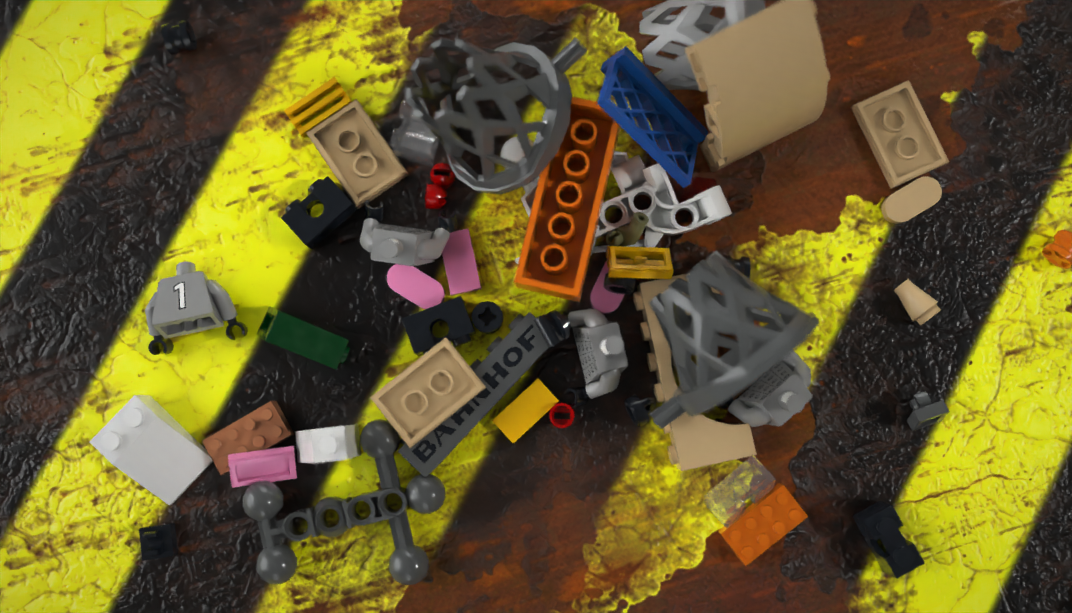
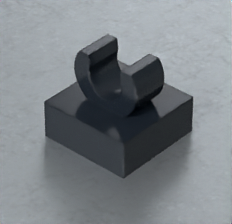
(158, 541)

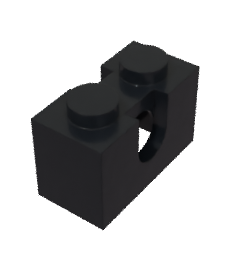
(315, 229)
(420, 325)
(882, 523)

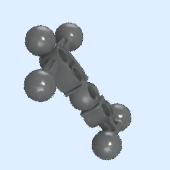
(407, 562)

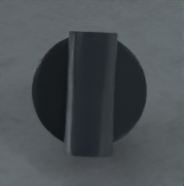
(553, 327)

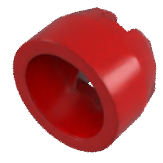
(442, 180)
(434, 196)
(561, 408)

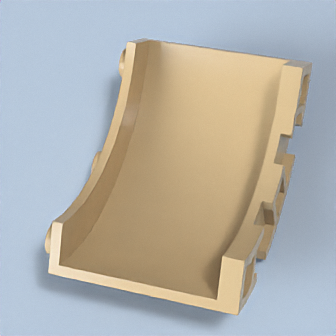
(760, 80)

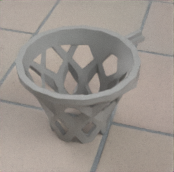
(687, 29)

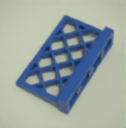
(652, 100)

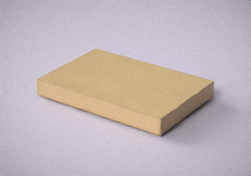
(899, 134)
(357, 153)
(428, 392)

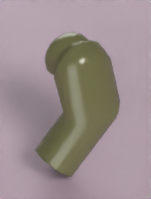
(628, 234)

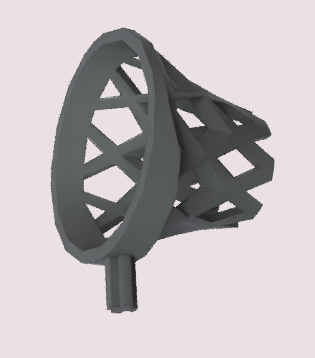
(549, 88)
(734, 313)

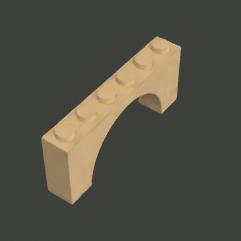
(695, 438)

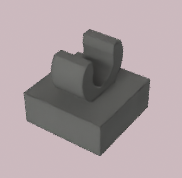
(925, 412)

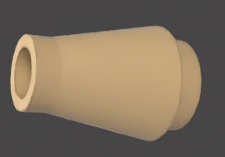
(916, 302)

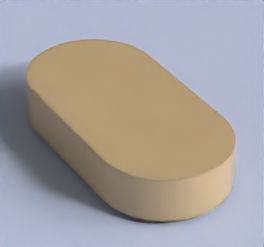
(911, 200)

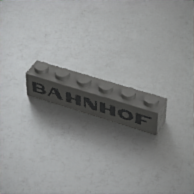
(499, 372)

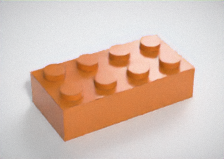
(763, 524)

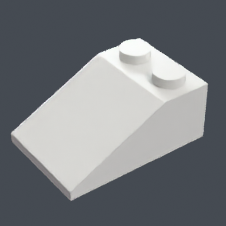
(152, 448)

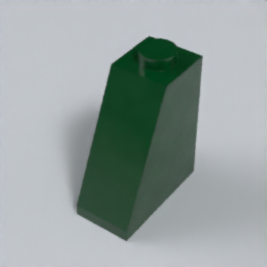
(303, 338)

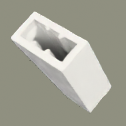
(328, 444)

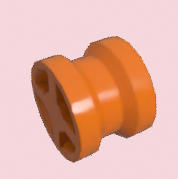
(1060, 250)

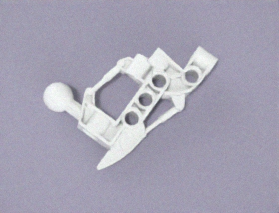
(633, 181)

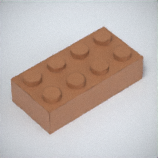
(253, 432)

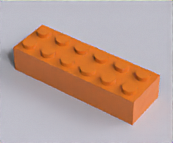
(568, 205)

